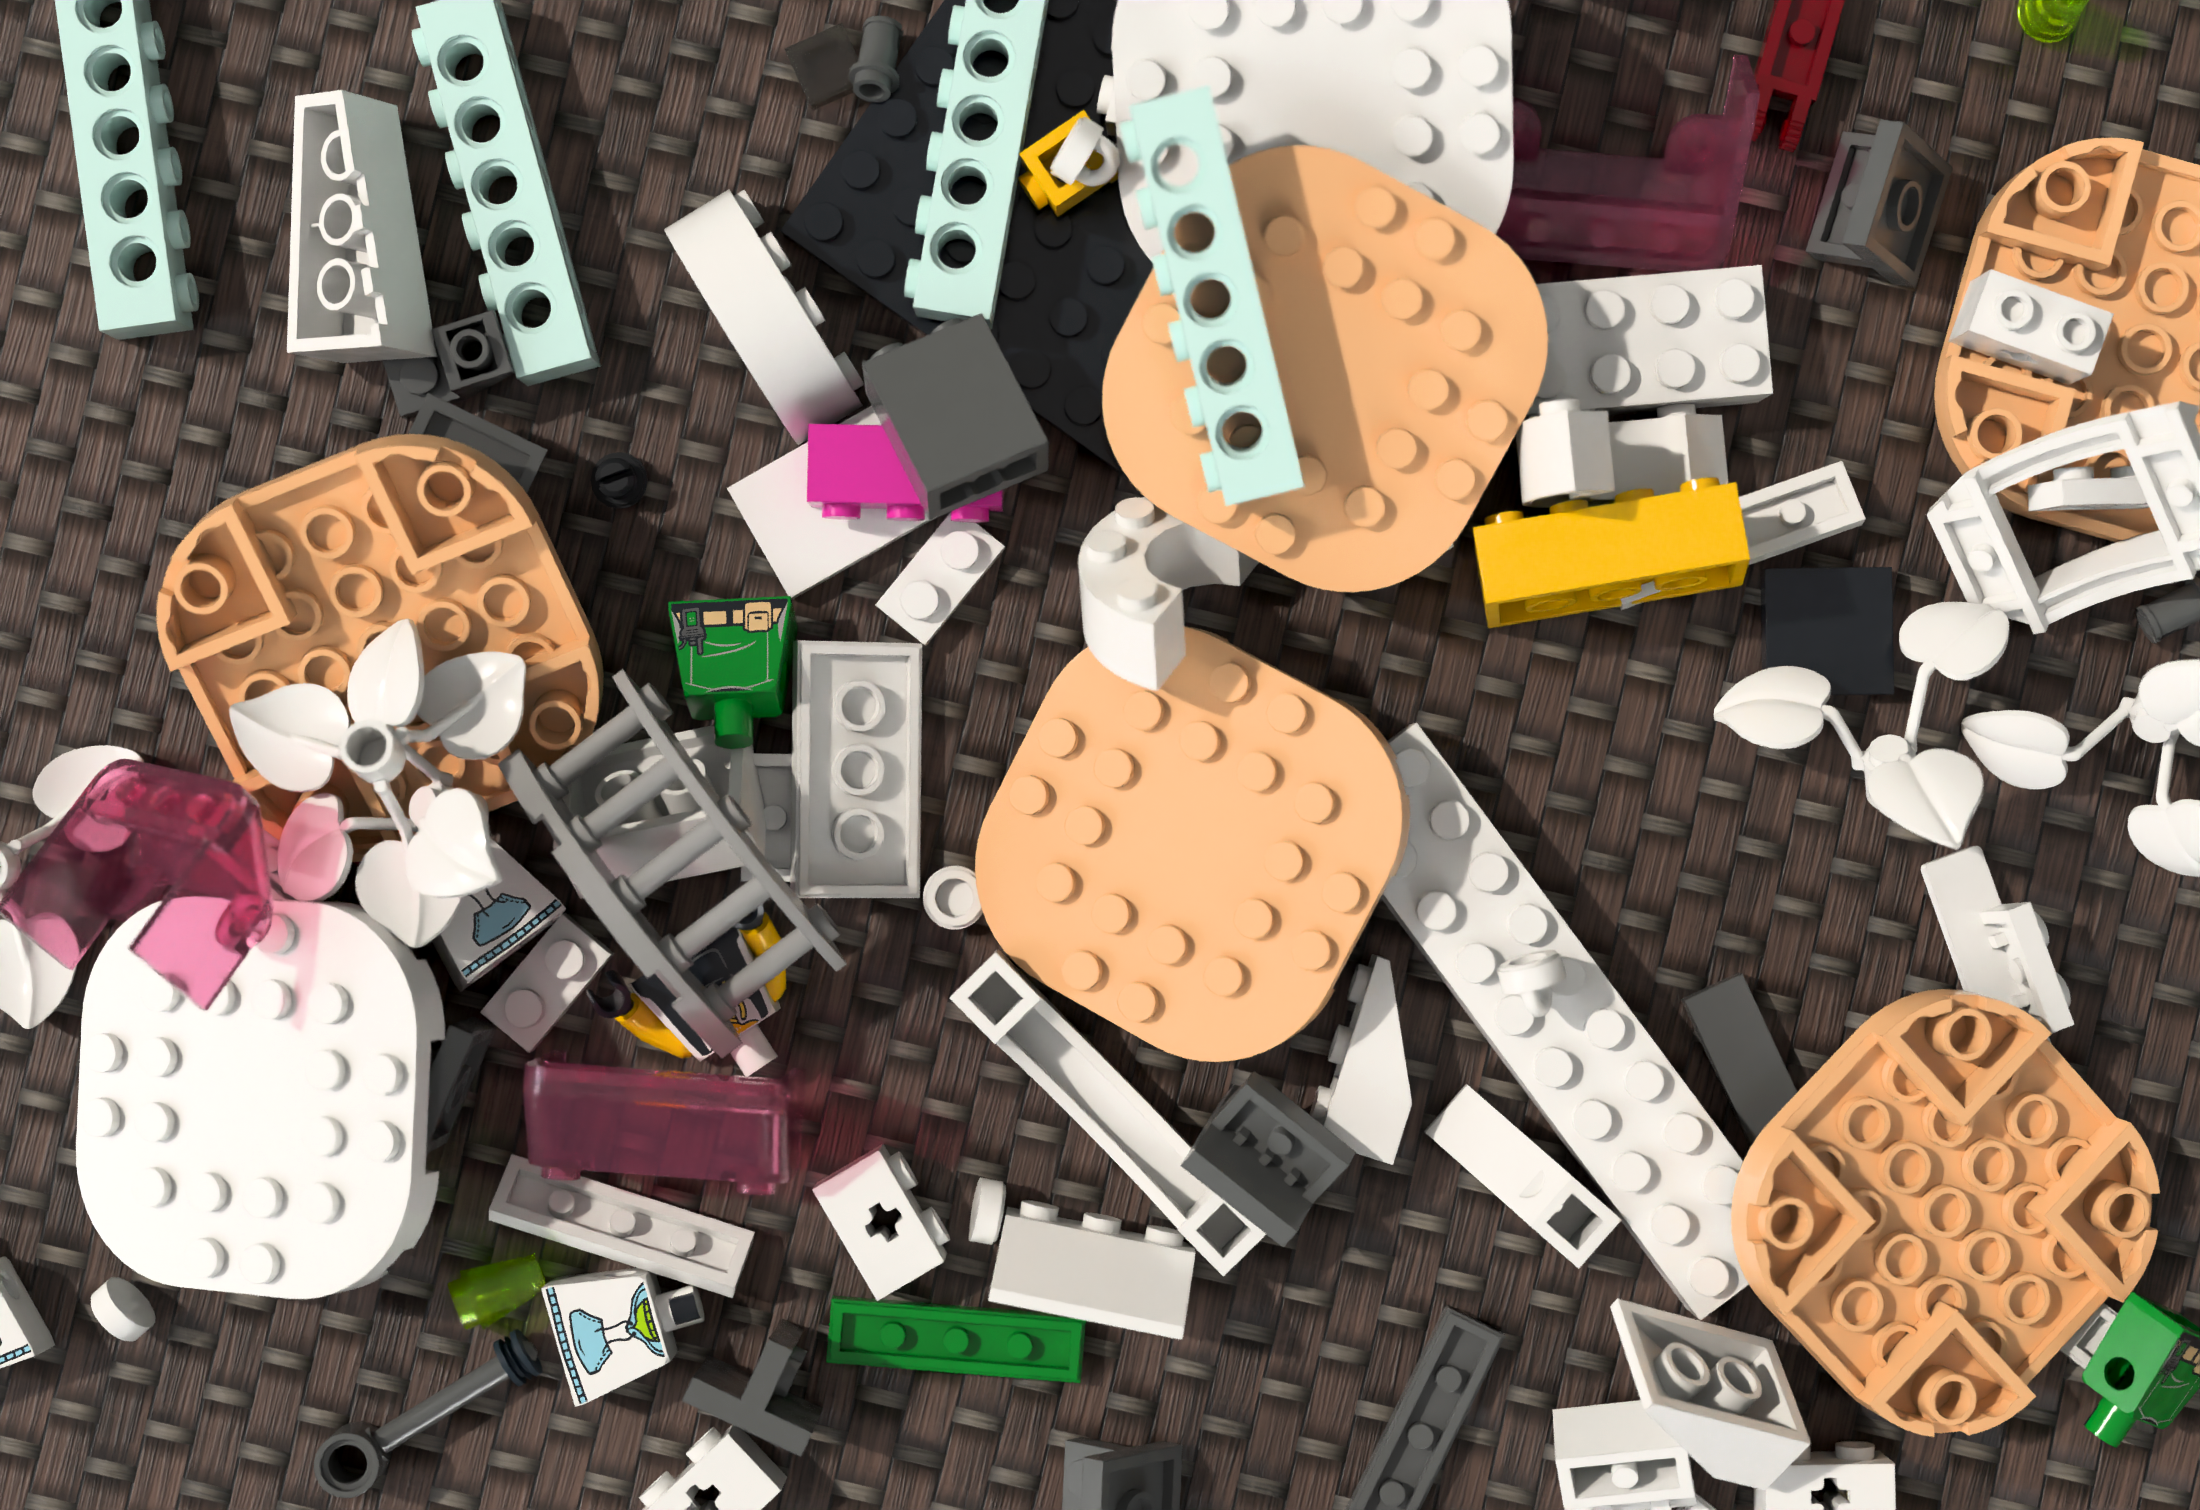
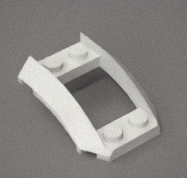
(1986, 555)

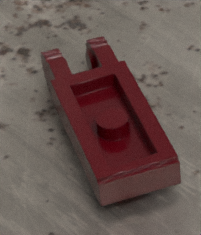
(1794, 61)

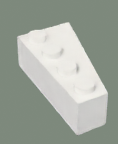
(354, 236)

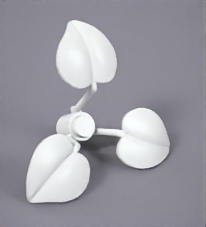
(302, 727)
(2033, 753)
(1922, 792)
(452, 840)
(29, 977)

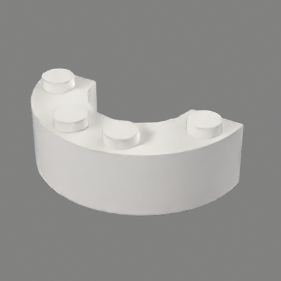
(763, 315)
(1586, 457)
(1134, 584)

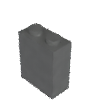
(955, 415)

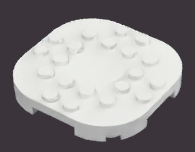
(1382, 80)
(275, 1128)

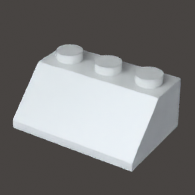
(674, 809)
(1094, 1270)

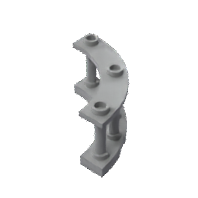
(621, 898)

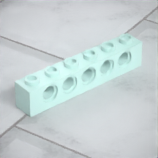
(480, 27)
(107, 179)
(974, 289)
(1271, 461)

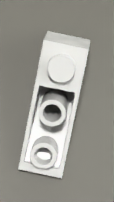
(1371, 1081)
(1522, 1176)

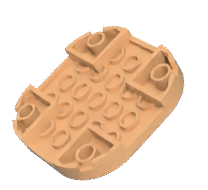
(2116, 235)
(1398, 359)
(337, 552)
(1192, 848)
(1943, 1211)

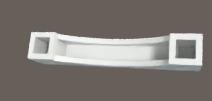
(1104, 1105)

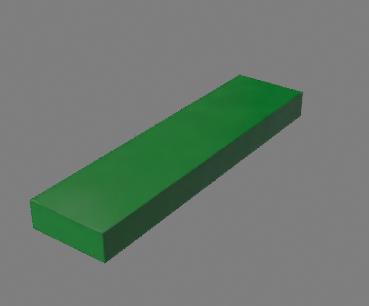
(955, 1339)

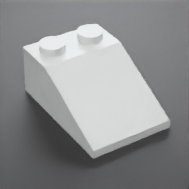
(1714, 1393)

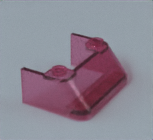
(1634, 208)
(119, 852)
(662, 1123)

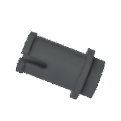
(875, 71)
(2170, 611)

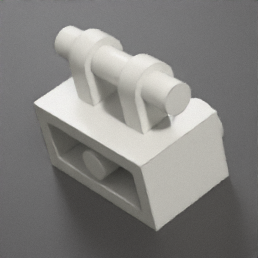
(1619, 1460)

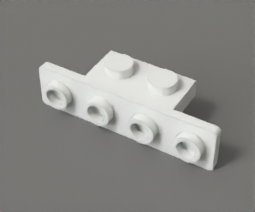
(1993, 944)

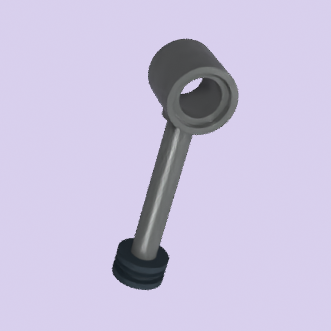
(513, 1360)

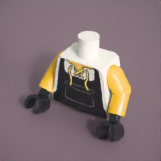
(656, 1022)

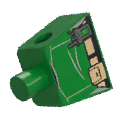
(734, 661)
(2142, 1369)

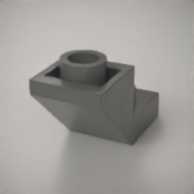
(467, 362)

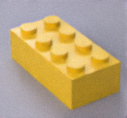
(1598, 554)

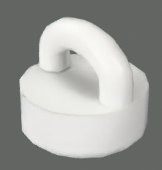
(1075, 151)
(1533, 977)

